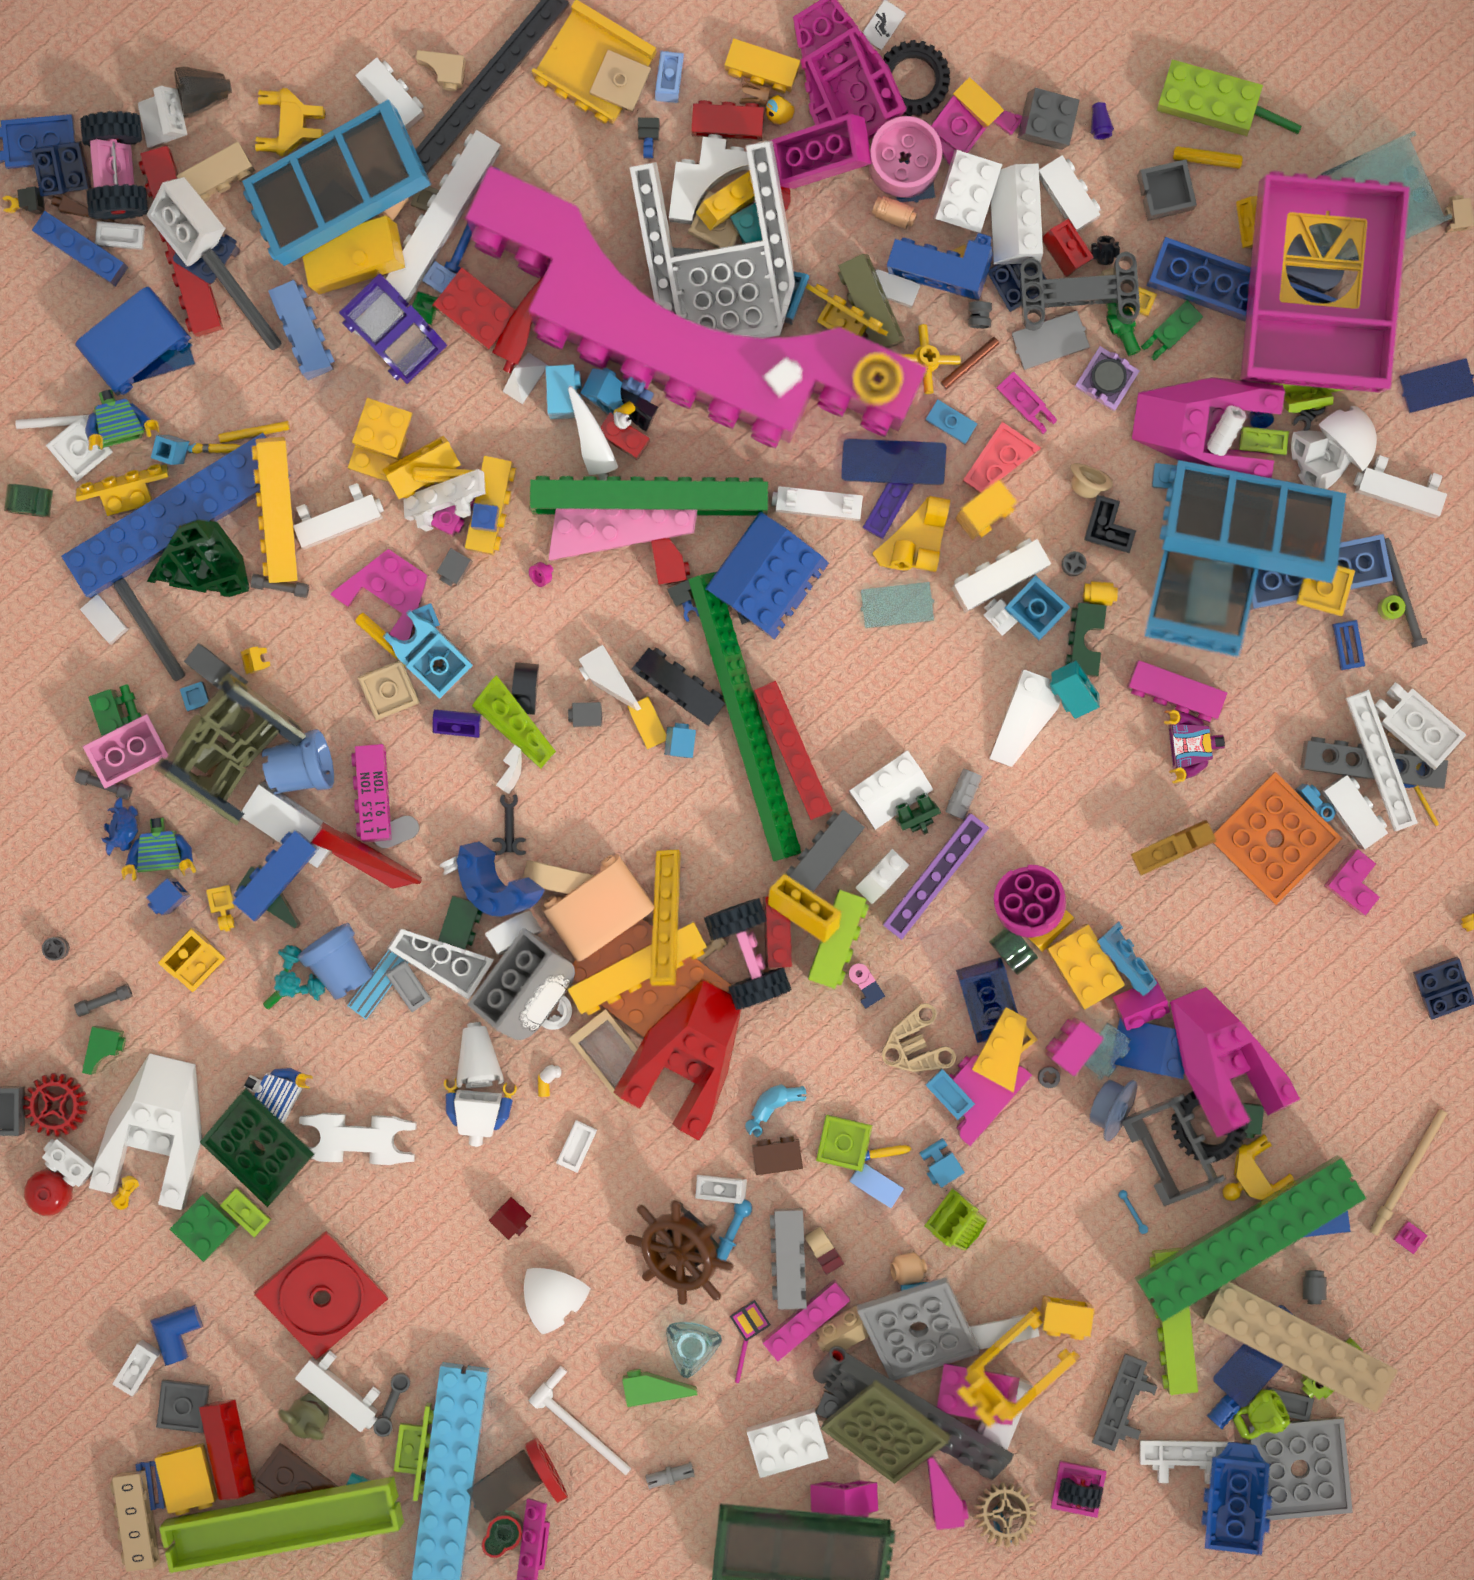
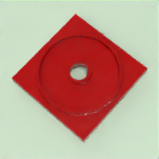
(317, 1268)

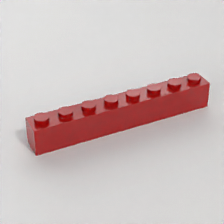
(196, 293)

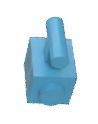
(945, 1167)

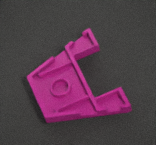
(960, 129)
(391, 581)

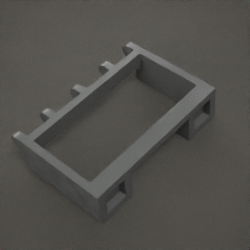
(1165, 1186)

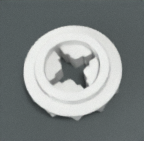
(557, 1022)

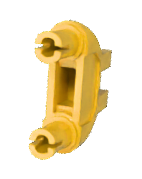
(292, 122)

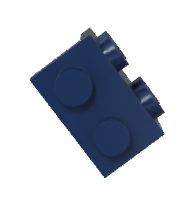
(224, 249)

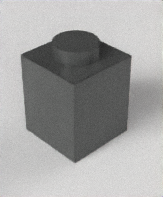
(454, 568)
(586, 714)

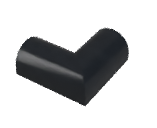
(1102, 529)

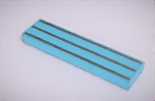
(375, 988)

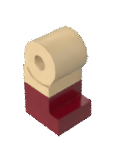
(824, 1250)

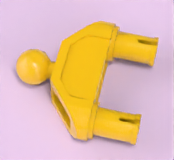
(1250, 1176)

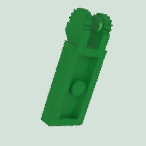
(1174, 328)

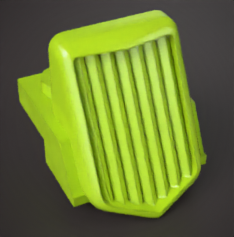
(956, 1221)

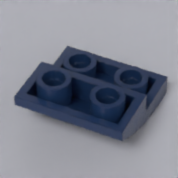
(61, 168)
(1008, 284)
(1444, 988)

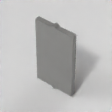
(1051, 341)

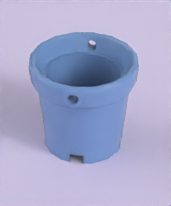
(299, 766)
(337, 961)

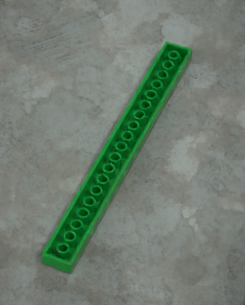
(745, 720)

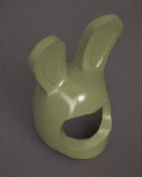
(305, 1418)

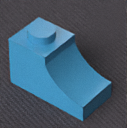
(603, 389)

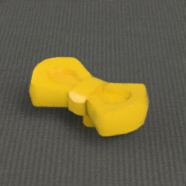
(121, 1200)

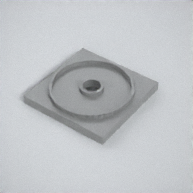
(911, 1351)
(1324, 1485)

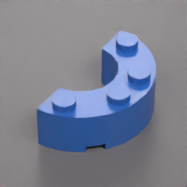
(485, 888)

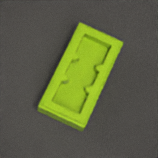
(1263, 440)

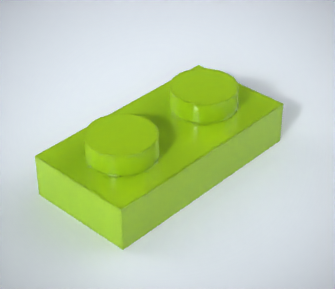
(245, 1212)

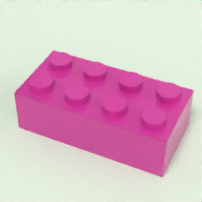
(822, 151)

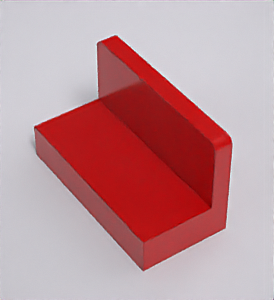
(1067, 247)

